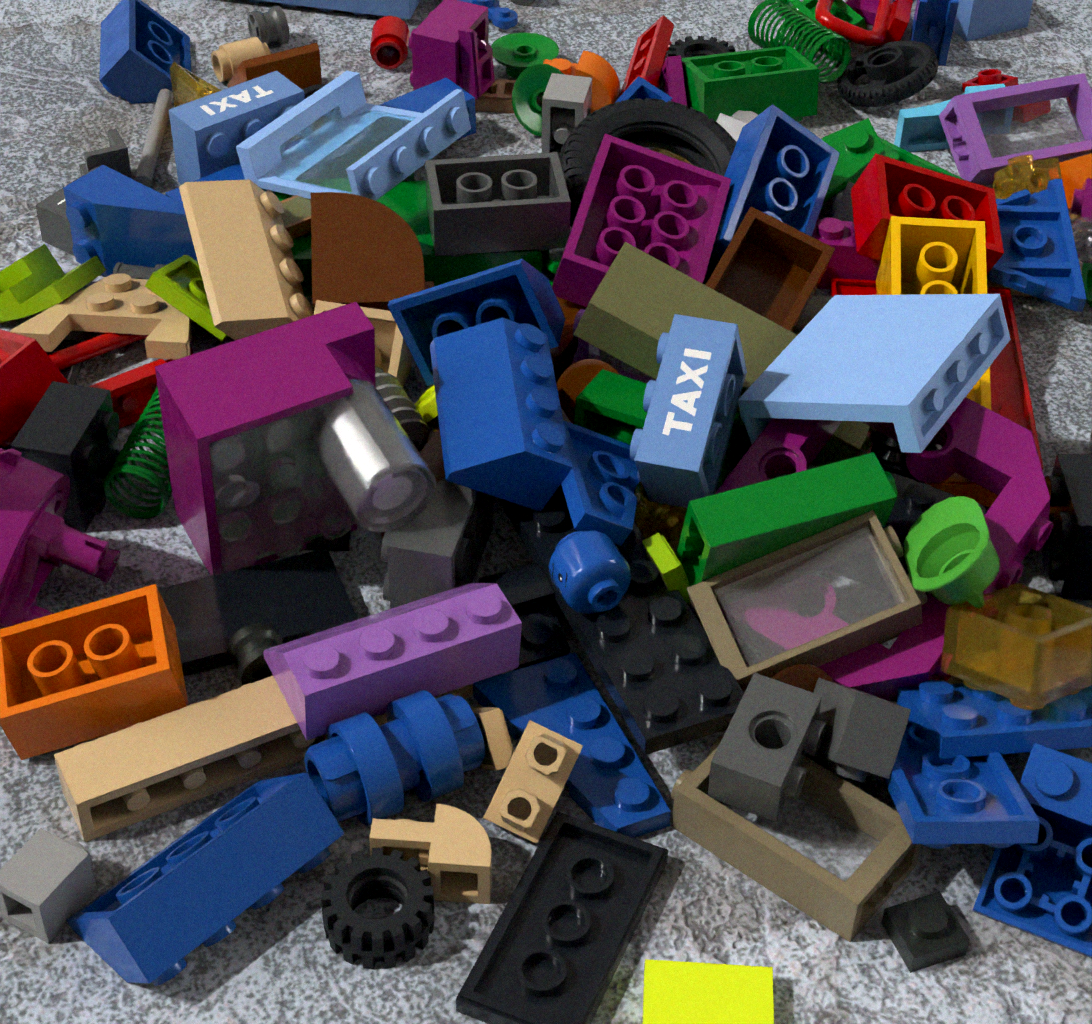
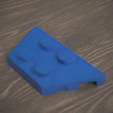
(1039, 247)

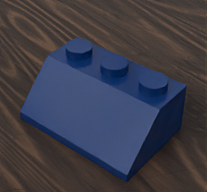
(139, 51)
(505, 291)

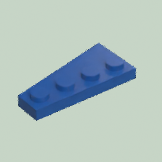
(608, 774)

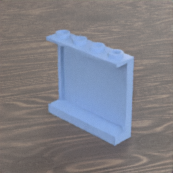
(882, 362)

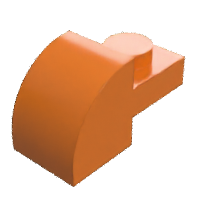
(604, 77)

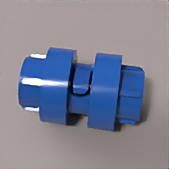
(419, 748)

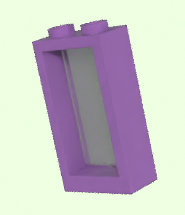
(1030, 118)

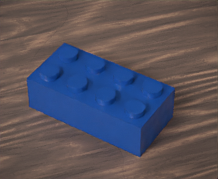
(777, 171)

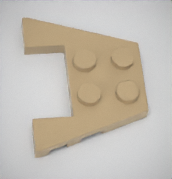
(119, 307)

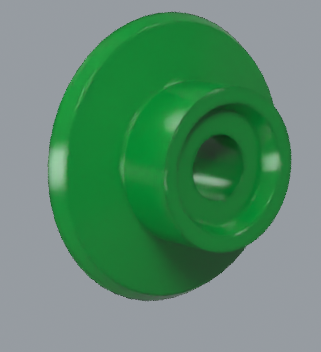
(523, 50)
(527, 87)

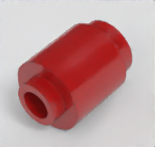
(389, 42)

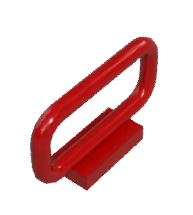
(889, 23)
(128, 390)

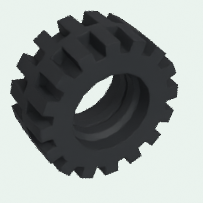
(383, 937)

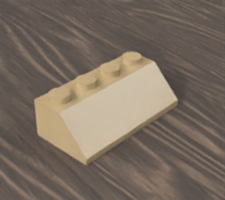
(244, 256)

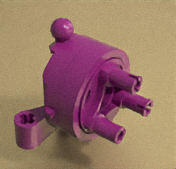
(37, 538)

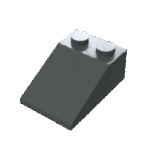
(438, 546)

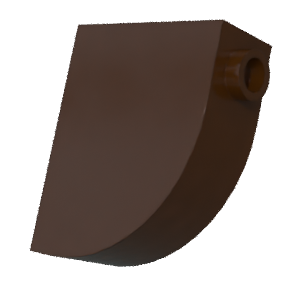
(362, 252)

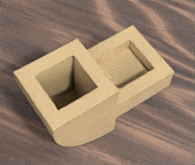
(450, 849)

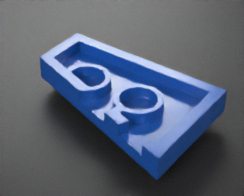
(600, 483)

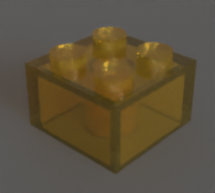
(1020, 646)

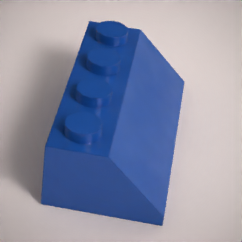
(500, 412)
(208, 879)

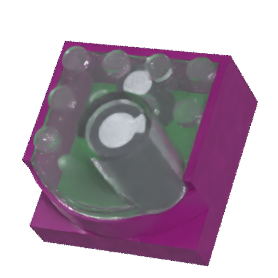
(286, 442)

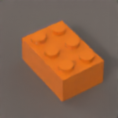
(89, 672)

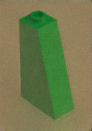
(775, 513)

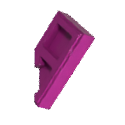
(475, 62)
(673, 79)

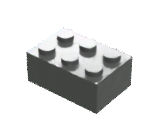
(497, 204)

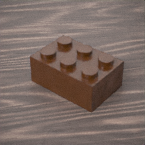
(771, 268)

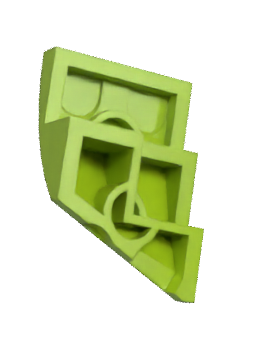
(40, 283)

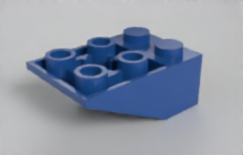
(1049, 882)

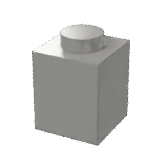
(46, 884)

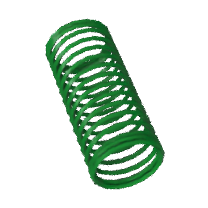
(791, 14)
(117, 468)

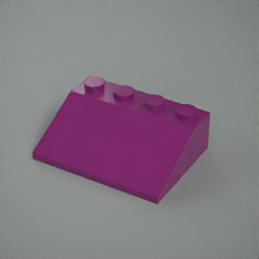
(643, 201)

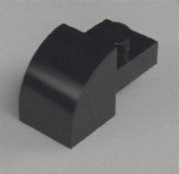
(531, 599)

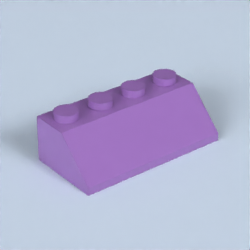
(397, 652)

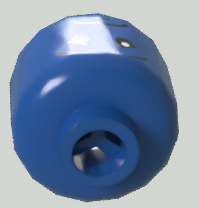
(589, 571)

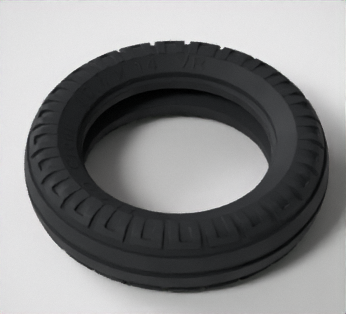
(646, 124)

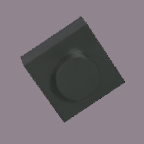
(925, 931)

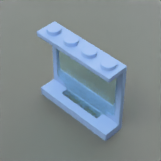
(349, 145)

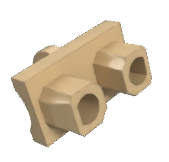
(533, 781)

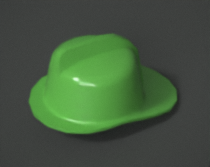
(952, 552)

